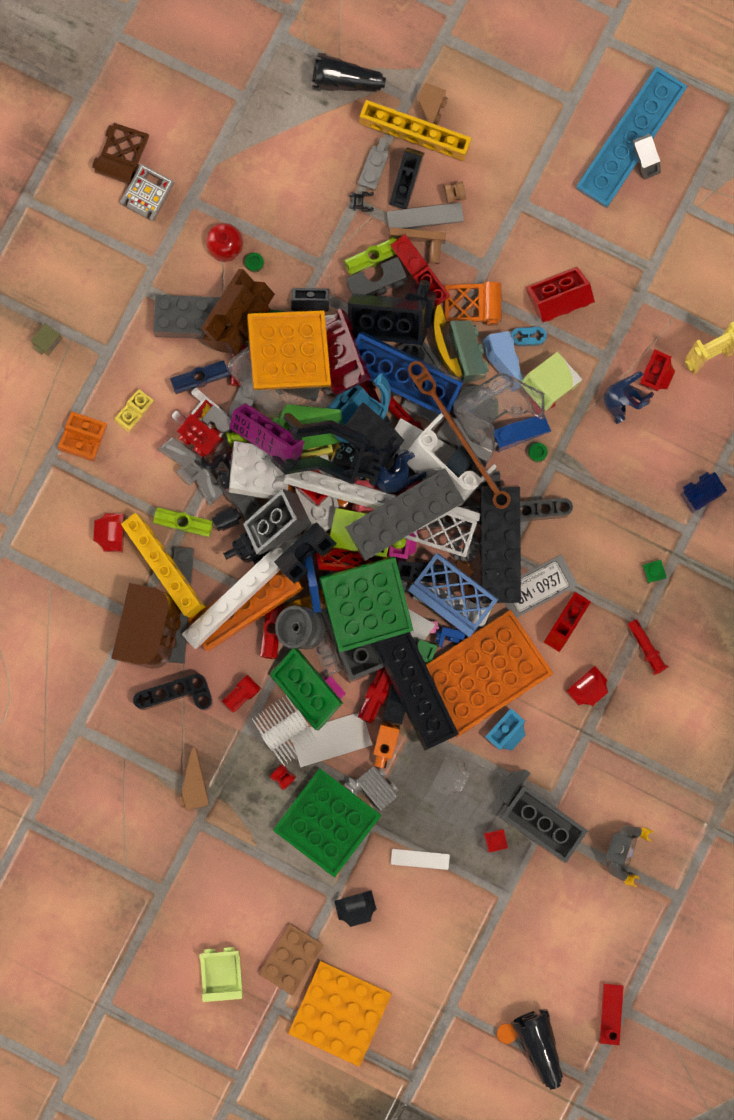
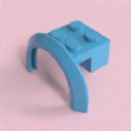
(351, 399)

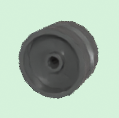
(300, 627)

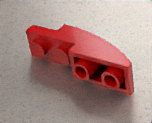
(418, 267)

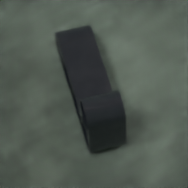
(171, 696)

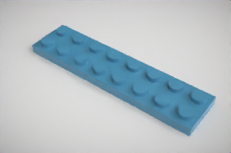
(642, 118)

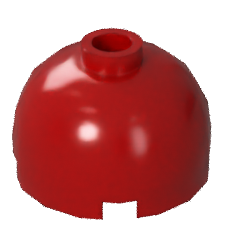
(224, 242)

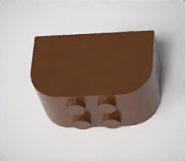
(147, 627)

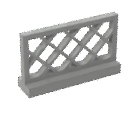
(457, 512)

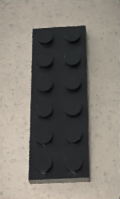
(416, 690)

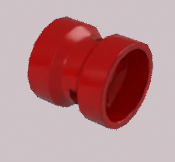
(279, 773)

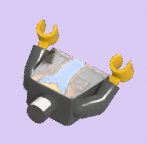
(621, 852)

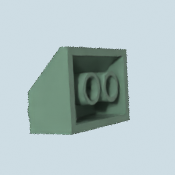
(468, 350)

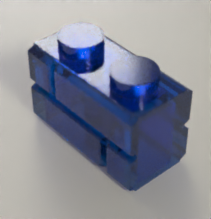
(703, 492)

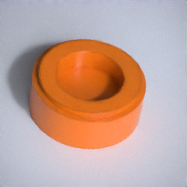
(506, 1033)

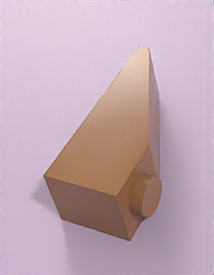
(194, 789)

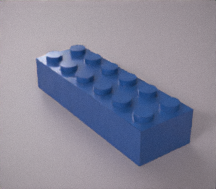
(394, 366)

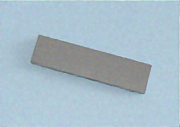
(426, 216)

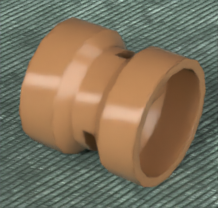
(459, 192)

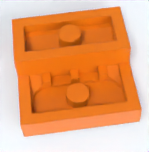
(82, 436)

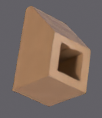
(431, 101)

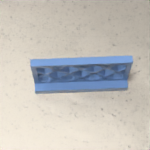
(445, 609)

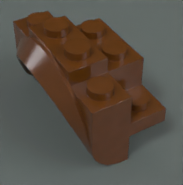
(239, 299)

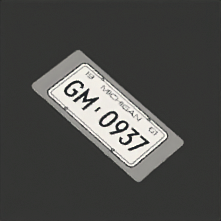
(543, 585)

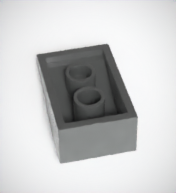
(277, 521)

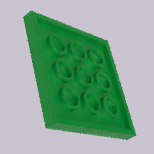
(366, 604)
(327, 822)

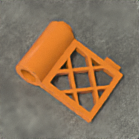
(489, 303)

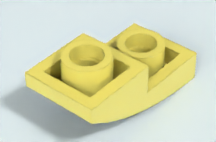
(134, 410)

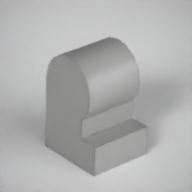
(218, 418)

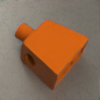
(387, 735)

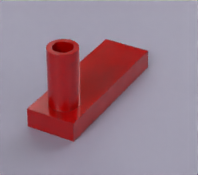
(611, 1014)

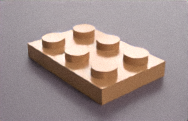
(291, 959)

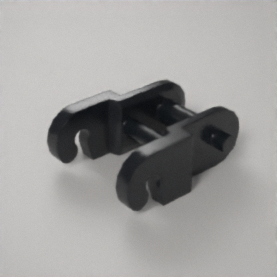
(361, 206)

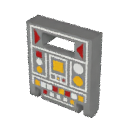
(145, 195)

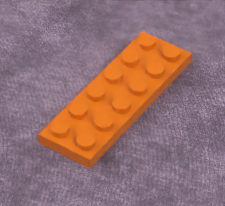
(270, 596)

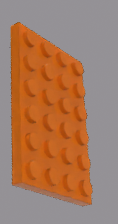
(487, 671)

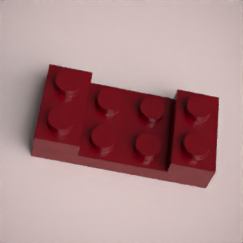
(345, 361)

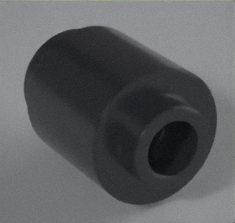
(226, 519)

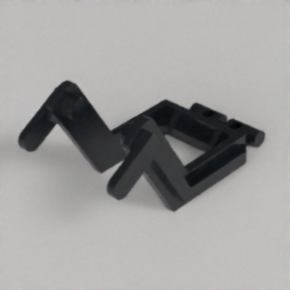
(363, 463)

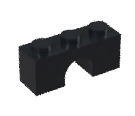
(312, 541)

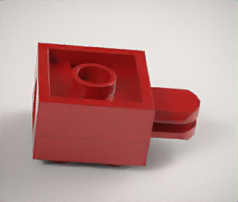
(200, 435)

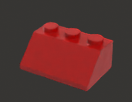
(560, 294)

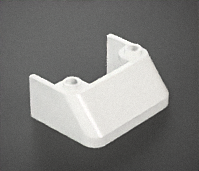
(427, 462)

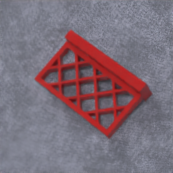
(344, 556)

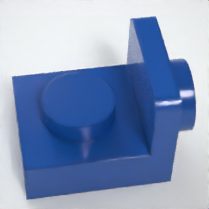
(452, 635)

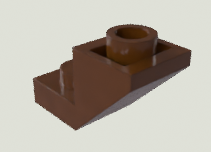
(467, 569)

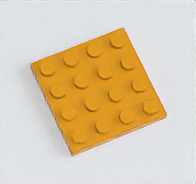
(288, 350)
(340, 1013)

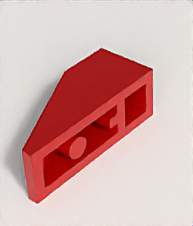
(567, 622)

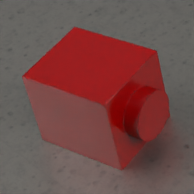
(495, 841)

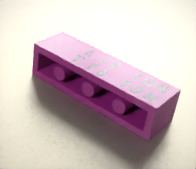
(265, 433)

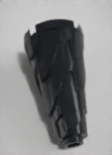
(336, 74)
(540, 1045)

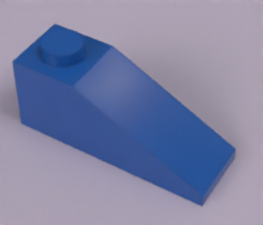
(520, 432)

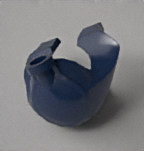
(620, 395)
(397, 477)

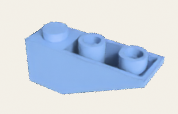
(502, 355)

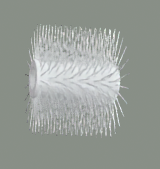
(284, 730)

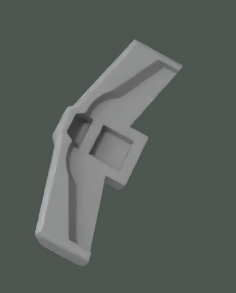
(192, 469)

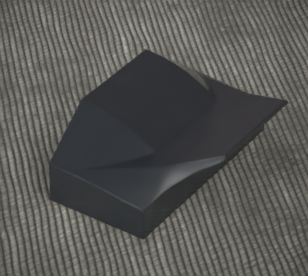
(356, 908)

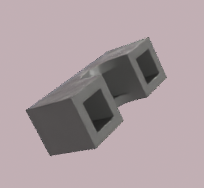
(392, 277)

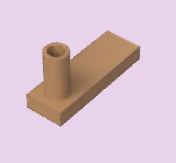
(433, 237)

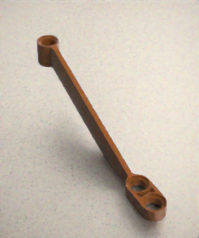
(419, 379)

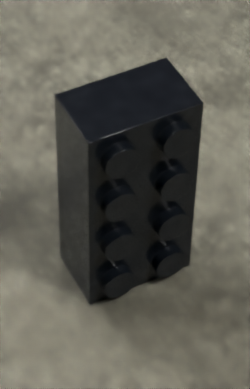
(388, 318)

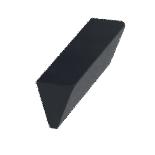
(310, 299)

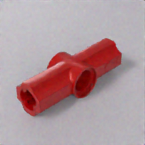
(270, 641)
(375, 696)

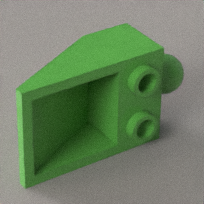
(312, 415)

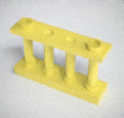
(700, 353)

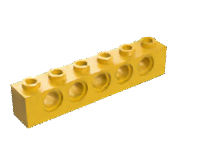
(415, 130)
(163, 565)

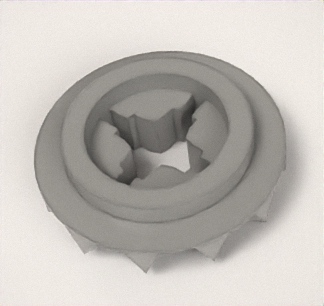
(472, 551)

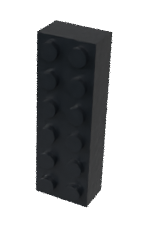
(500, 545)

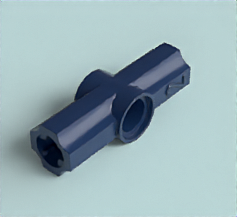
(187, 380)

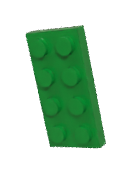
(306, 689)

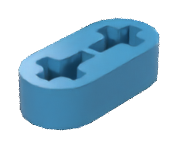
(529, 341)

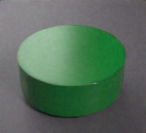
(254, 262)
(537, 452)

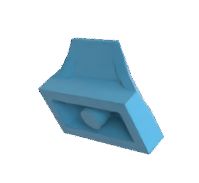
(507, 731)

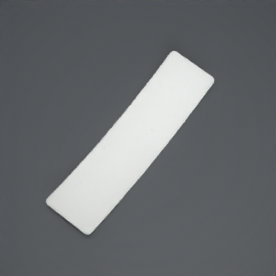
(420, 859)

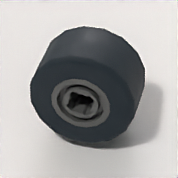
(460, 461)

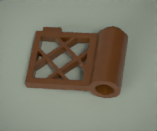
(115, 166)

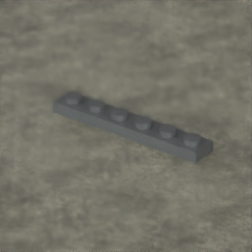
(184, 560)

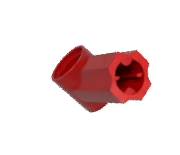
(244, 691)

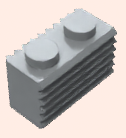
(378, 788)

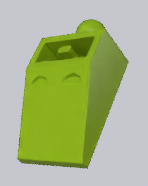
(342, 538)

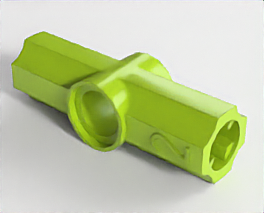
(362, 260)
(195, 525)

